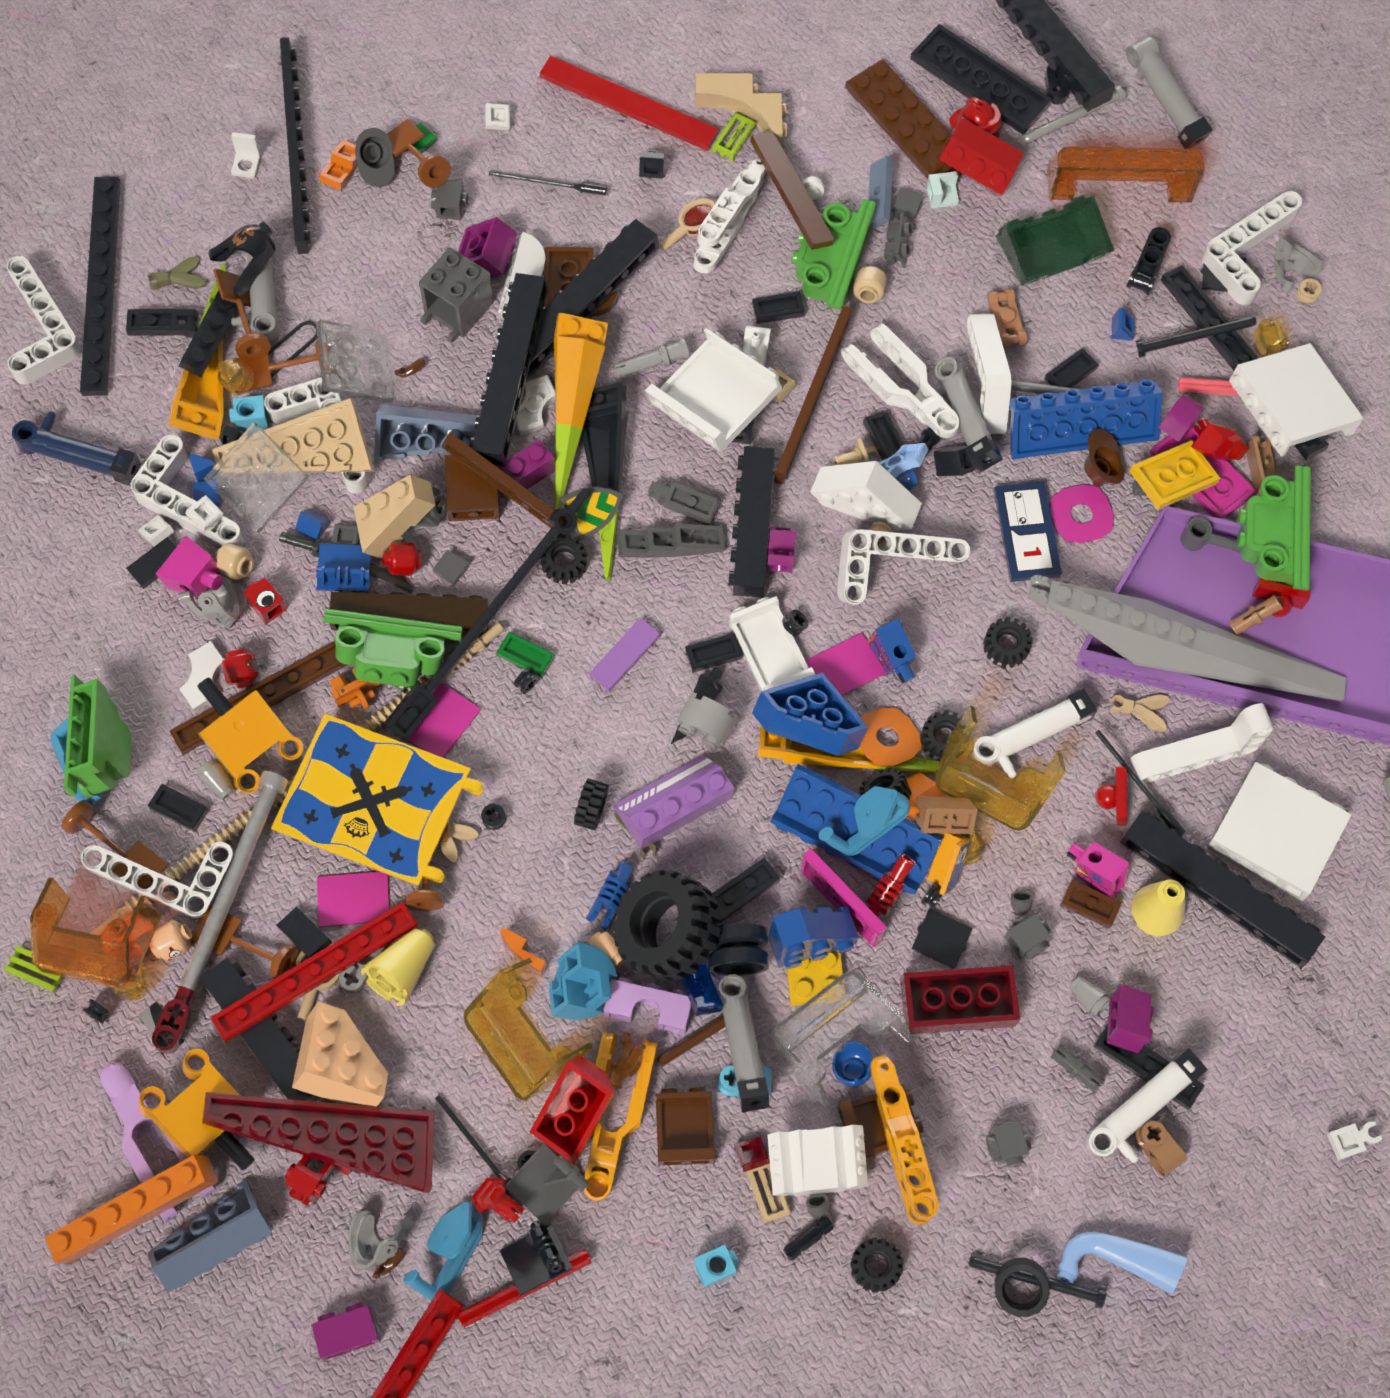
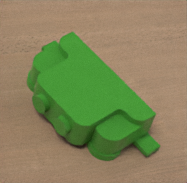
(831, 269)
(1278, 529)
(389, 647)
(96, 740)

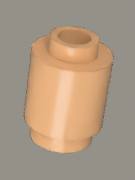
(607, 945)

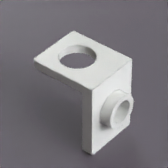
(246, 150)

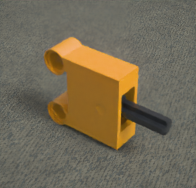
(243, 732)
(184, 1115)

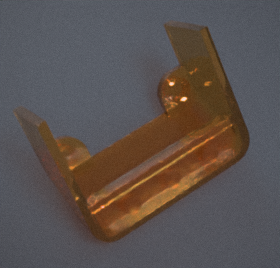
(88, 957)

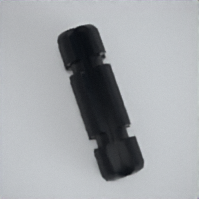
(808, 1238)

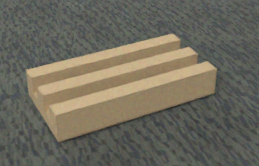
(775, 1214)

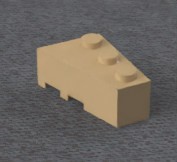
(391, 512)

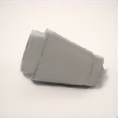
(215, 777)
(1091, 997)

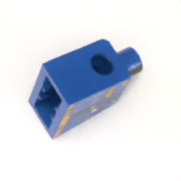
(890, 642)

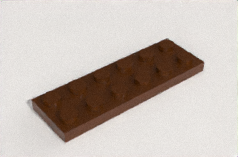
(901, 116)

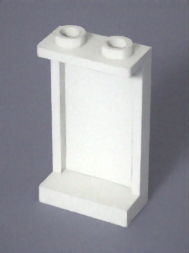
(767, 645)

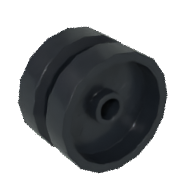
(740, 950)

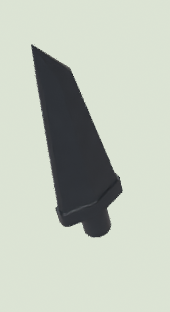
(705, 687)

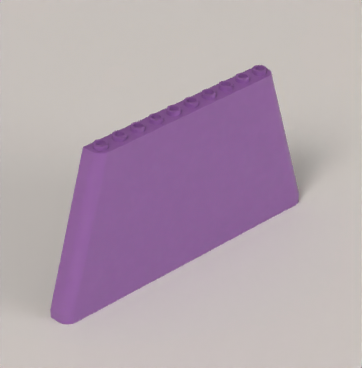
(1337, 630)

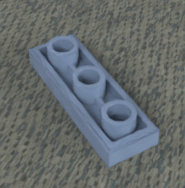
(881, 190)

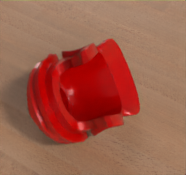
(979, 113)

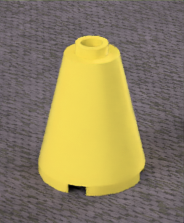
(1159, 907)
(400, 966)

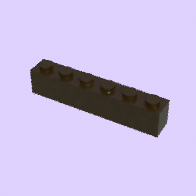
(420, 607)

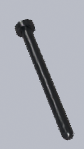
(1194, 335)
(1056, 1285)

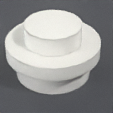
(814, 187)

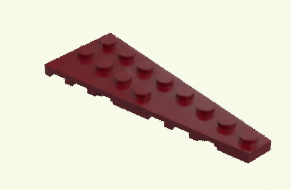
(365, 1139)

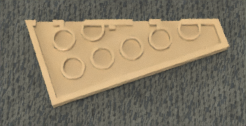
(321, 440)

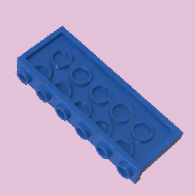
(1065, 419)
(817, 803)

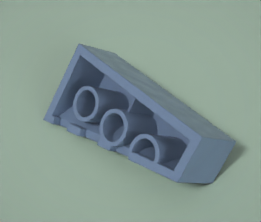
(417, 431)
(210, 1239)

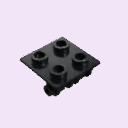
(535, 1258)

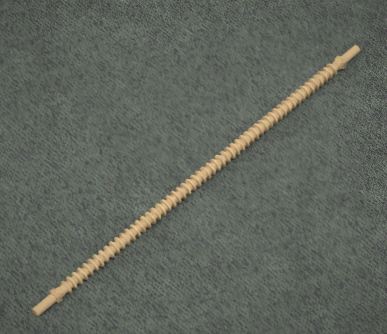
(240, 824)

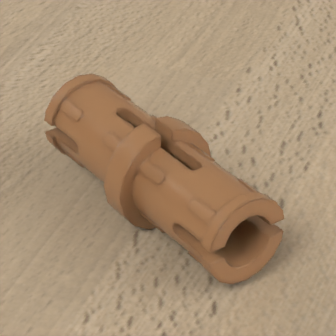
(1255, 615)

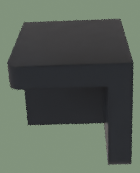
(952, 461)

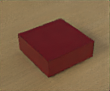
(751, 1153)

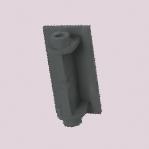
(899, 231)

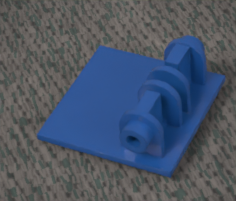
(342, 568)

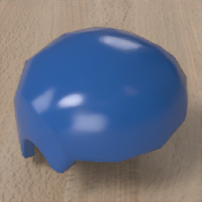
(852, 1064)

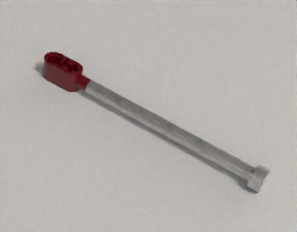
(271, 786)

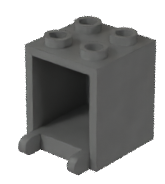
(455, 293)

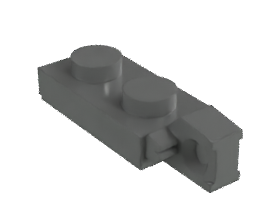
(685, 501)

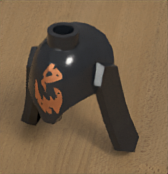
(255, 241)

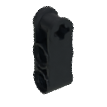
(1145, 273)

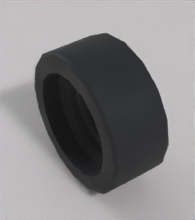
(1014, 1308)

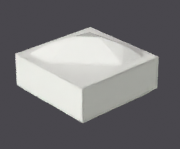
(497, 116)
(204, 513)
(156, 530)

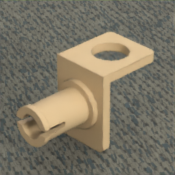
(858, 455)

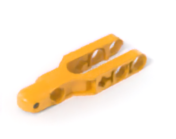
(903, 1133)
(605, 1144)

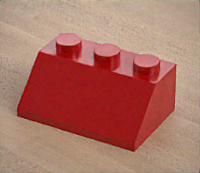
(980, 156)
(573, 1108)

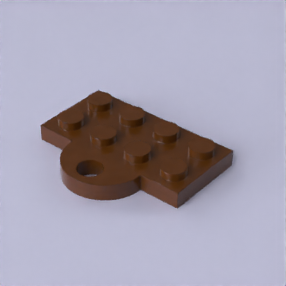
(562, 265)

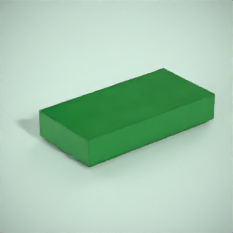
(525, 654)

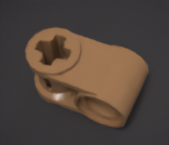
(1162, 1149)

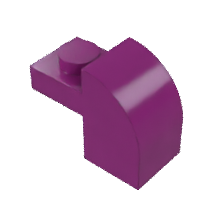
(1181, 418)
(781, 549)

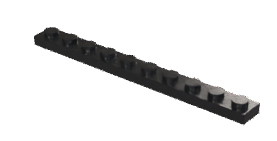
(295, 151)
(100, 286)
(1230, 344)

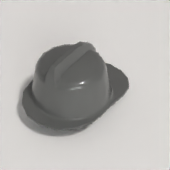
(375, 157)

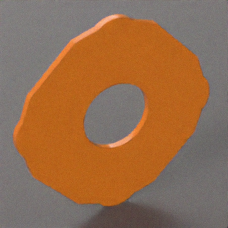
(903, 751)

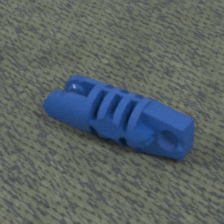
(610, 894)

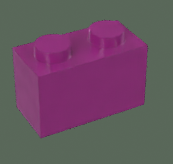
(530, 465)
(1130, 1019)
(345, 1331)

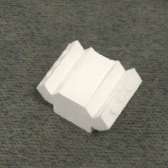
(817, 1161)

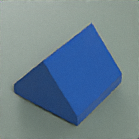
(1123, 325)
(201, 466)
(312, 524)

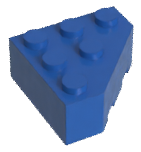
(811, 714)
(807, 935)

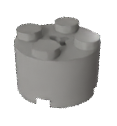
(707, 720)

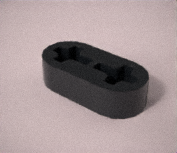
(1051, 84)

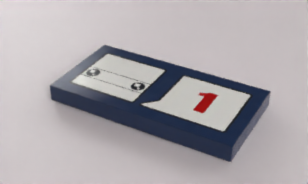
(1027, 531)

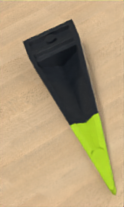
(604, 448)

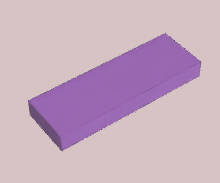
(624, 654)

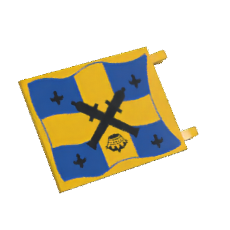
(373, 800)

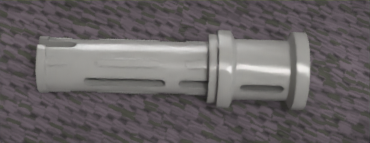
(662, 356)

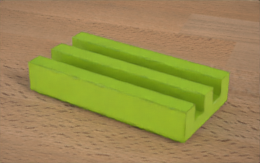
(725, 151)
(15, 959)

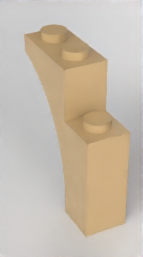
(739, 94)

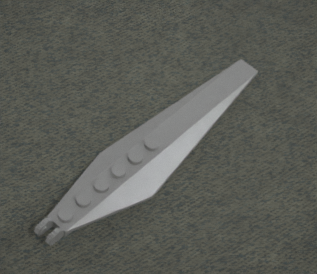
(1181, 644)

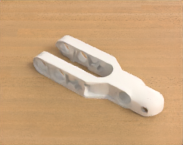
(732, 210)
(925, 405)

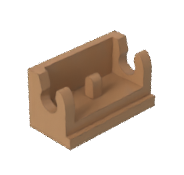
(1260, 460)
(946, 815)

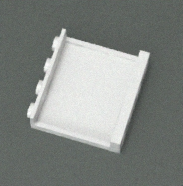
(716, 391)
(1294, 397)
(1280, 831)

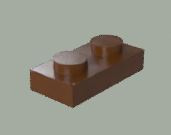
(1090, 904)

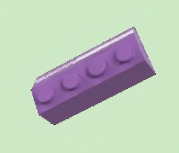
(674, 800)

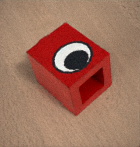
(265, 600)

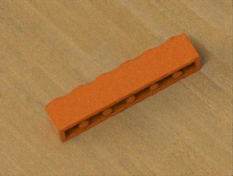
(131, 1209)

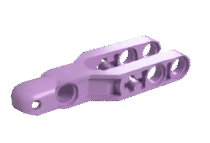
(125, 1096)

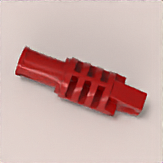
(890, 886)

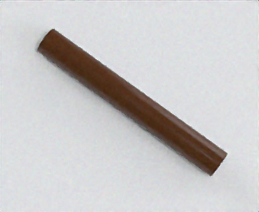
(691, 1041)

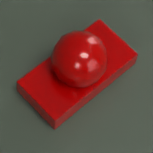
(1285, 594)
(1111, 796)

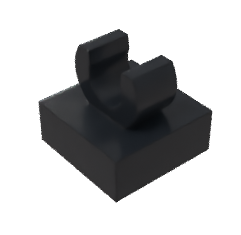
(651, 164)

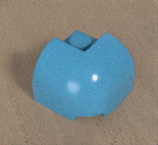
(581, 983)

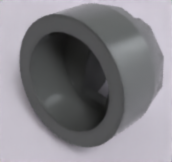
(1021, 901)
(813, 1208)

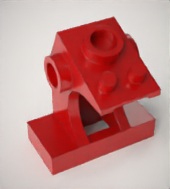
(306, 1184)

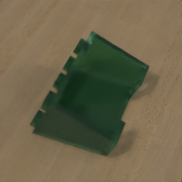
(1055, 240)

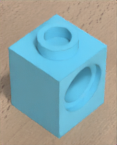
(249, 404)
(706, 1275)

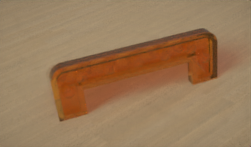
(1177, 167)

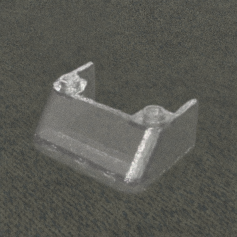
(830, 1020)

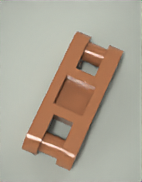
(1007, 317)

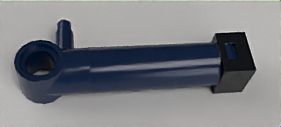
(119, 464)

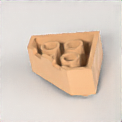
(337, 1060)

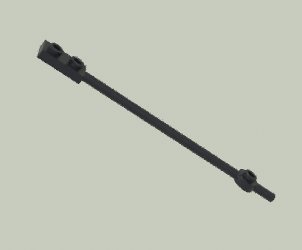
(420, 699)

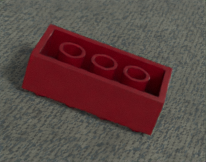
(960, 999)

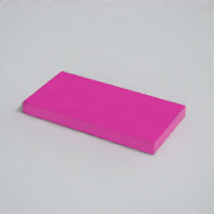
(1227, 494)
(842, 896)

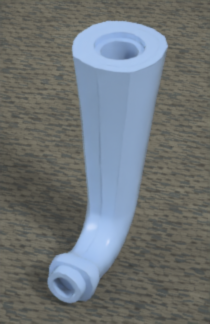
(1146, 1261)

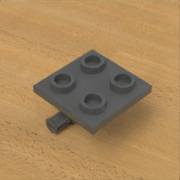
(546, 1183)

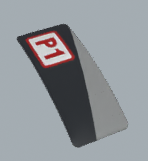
(150, 1018)

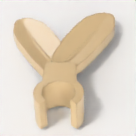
(1143, 709)
(459, 832)

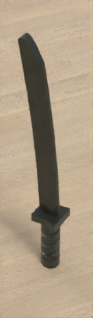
(374, 569)

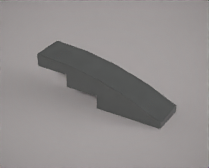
(671, 542)

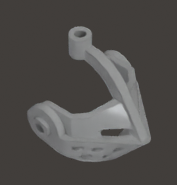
(1303, 262)
(217, 606)
(363, 1235)

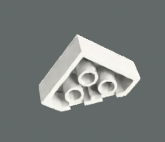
(867, 494)

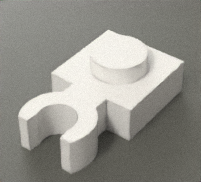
(1350, 1141)

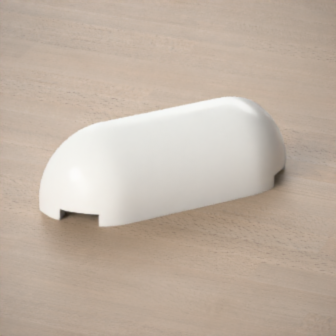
(527, 260)

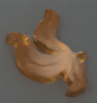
(628, 1063)

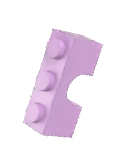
(627, 997)

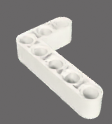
(1245, 239)
(49, 317)
(992, 371)
(314, 401)
(179, 502)
(893, 548)
(1239, 739)
(161, 882)

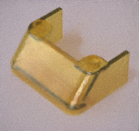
(991, 792)
(512, 1039)

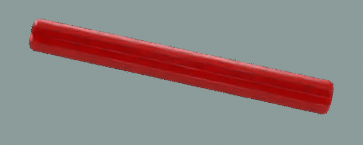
(510, 1294)

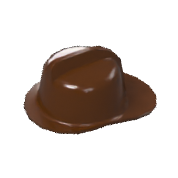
(1104, 459)

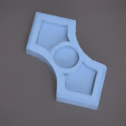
(905, 458)

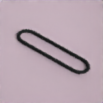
(289, 335)

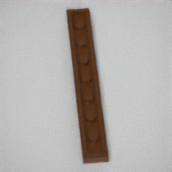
(812, 395)
(272, 689)

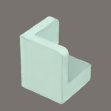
(942, 190)

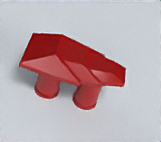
(1218, 442)
(493, 1195)

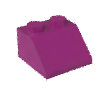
(489, 245)

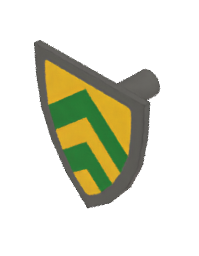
(595, 511)

